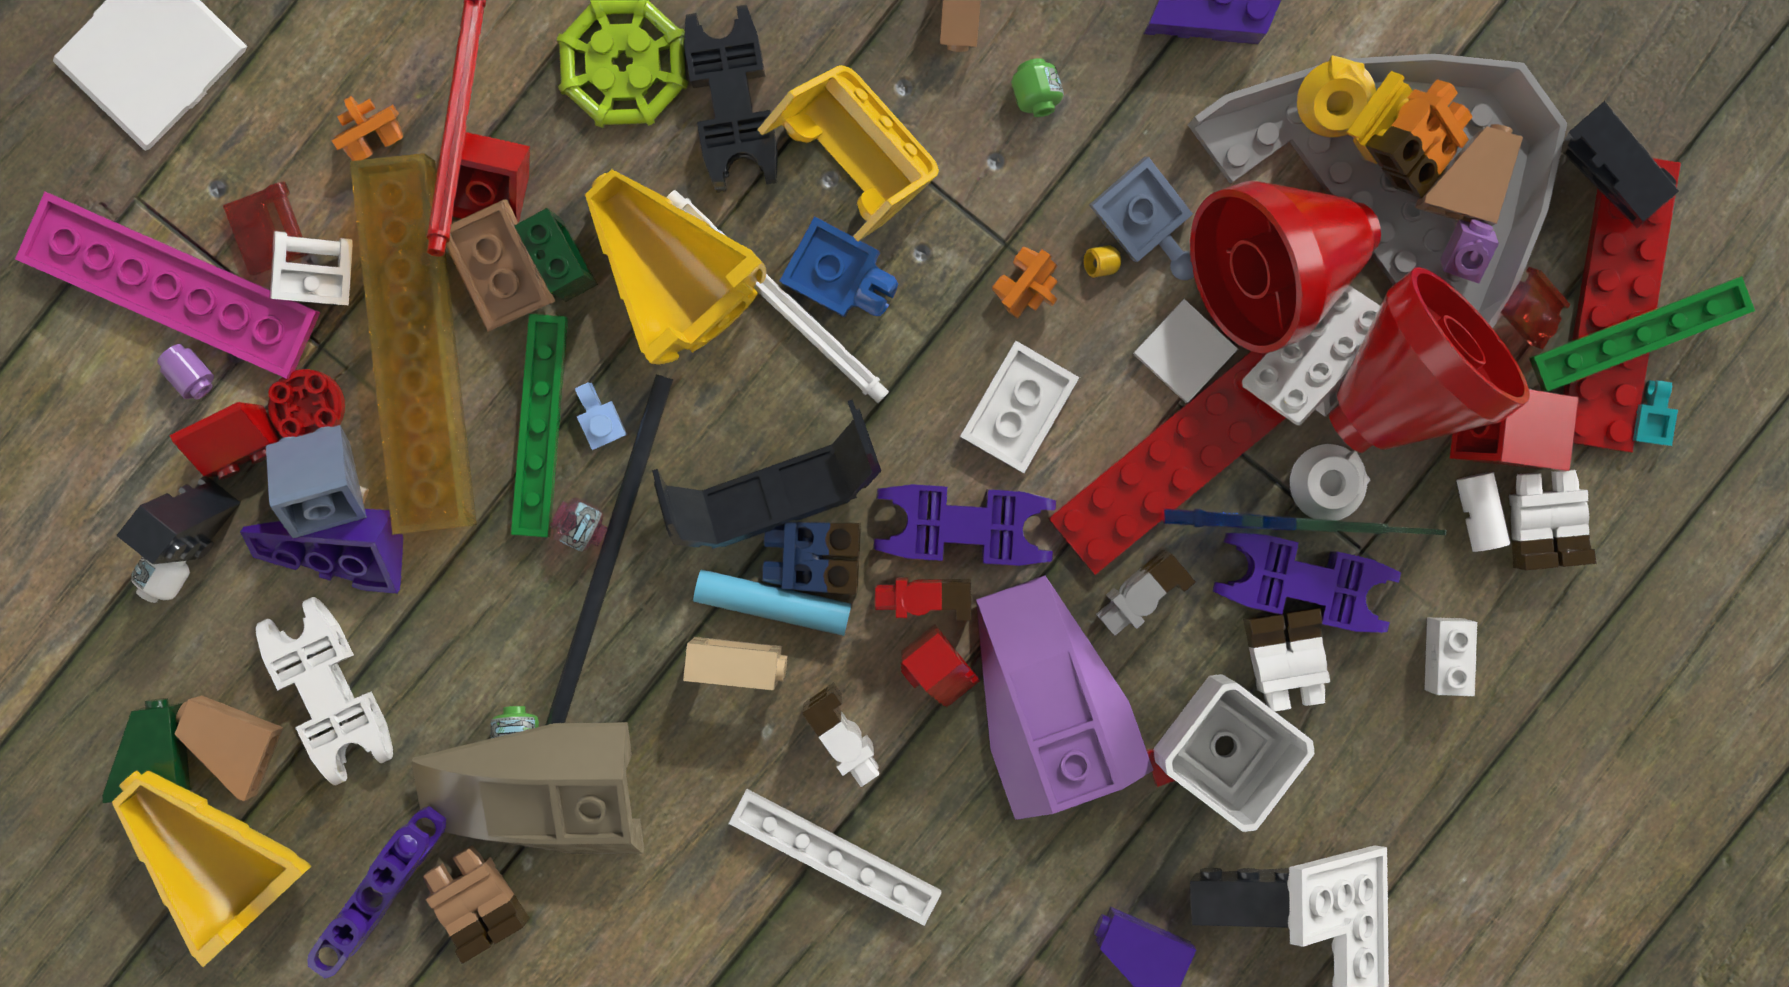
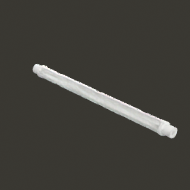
(803, 321)

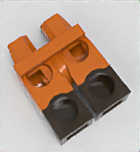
(1422, 139)

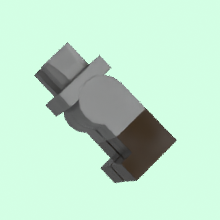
(1141, 592)

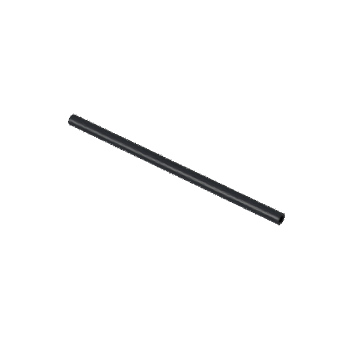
(609, 550)

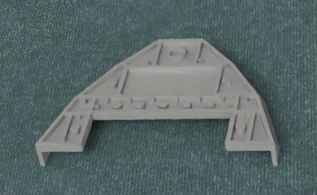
(1261, 119)

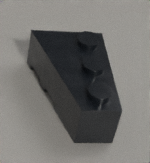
(1619, 165)
(179, 526)
(1240, 897)

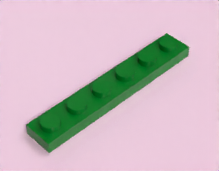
(1642, 334)
(539, 425)

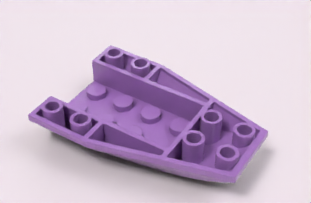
(1052, 705)

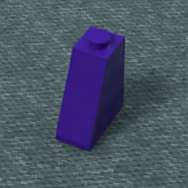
(1143, 951)

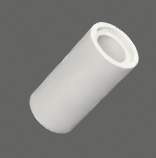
(1486, 520)

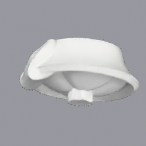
(1328, 482)

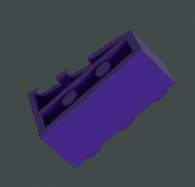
(1216, 19)

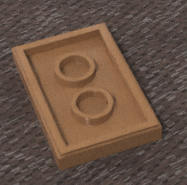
(497, 266)

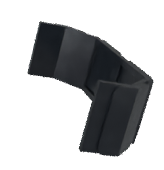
(772, 494)

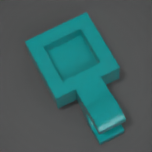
(1655, 420)

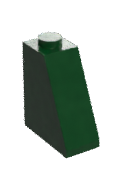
(150, 746)

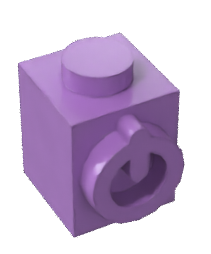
(1469, 250)

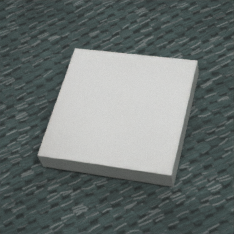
(1185, 351)

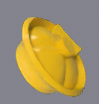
(1334, 96)

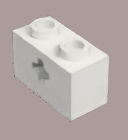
(1450, 656)

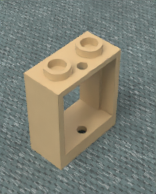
(734, 663)

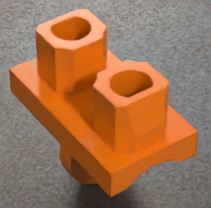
(353, 139)
(1032, 286)

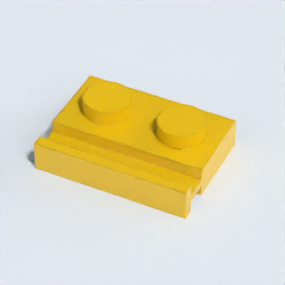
(1379, 112)

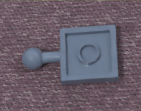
(1142, 213)

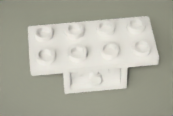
(1312, 370)

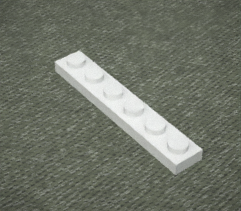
(835, 857)

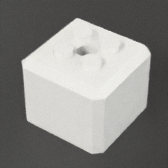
(1257, 771)

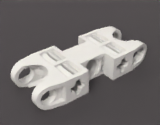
(324, 690)

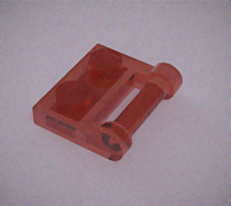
(255, 228)

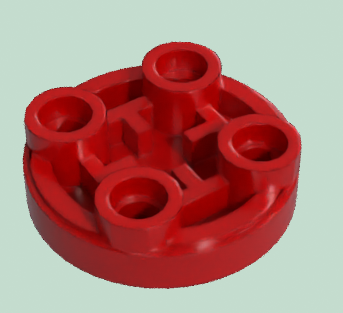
(305, 403)

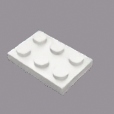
(1019, 407)

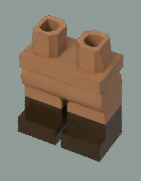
(475, 905)

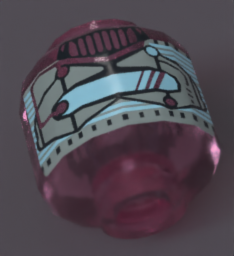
(578, 524)

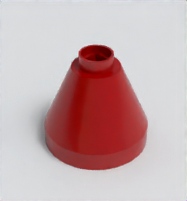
(1277, 259)
(1426, 370)

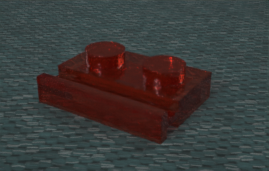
(1535, 308)

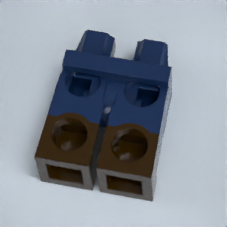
(803, 556)

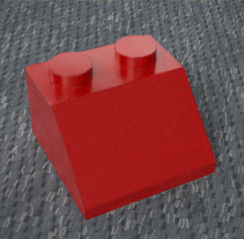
(491, 173)
(227, 439)

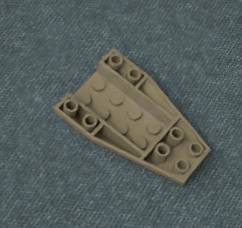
(537, 789)

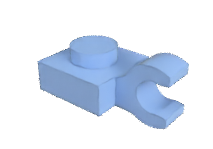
(600, 421)

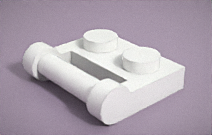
(307, 281)

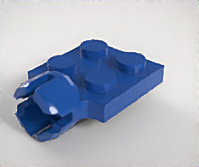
(838, 271)

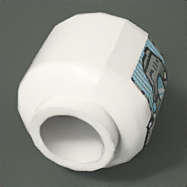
(159, 580)

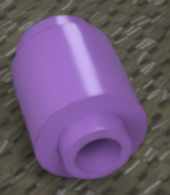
(185, 372)

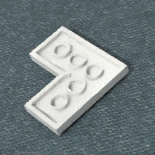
(1346, 901)

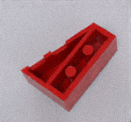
(937, 667)

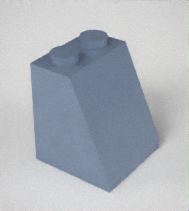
(314, 481)

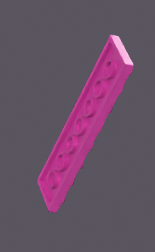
(167, 285)

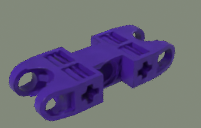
(965, 525)
(1337, 589)

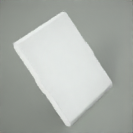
(149, 61)

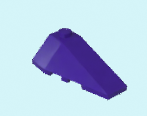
(354, 551)

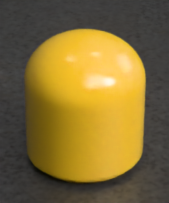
(1107, 260)

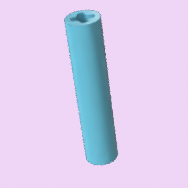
(772, 602)

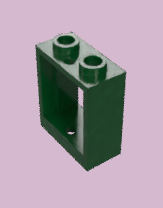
(561, 260)

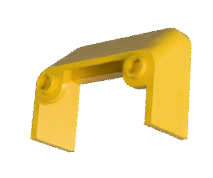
(861, 137)

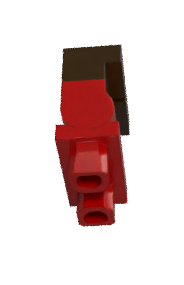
(925, 595)

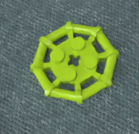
(607, 46)

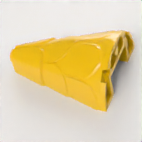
(670, 268)
(203, 861)

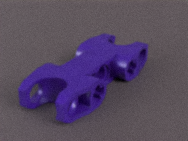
(367, 907)

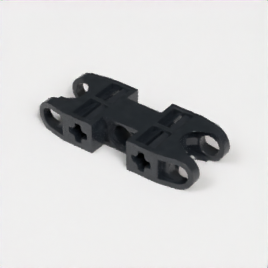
(726, 67)

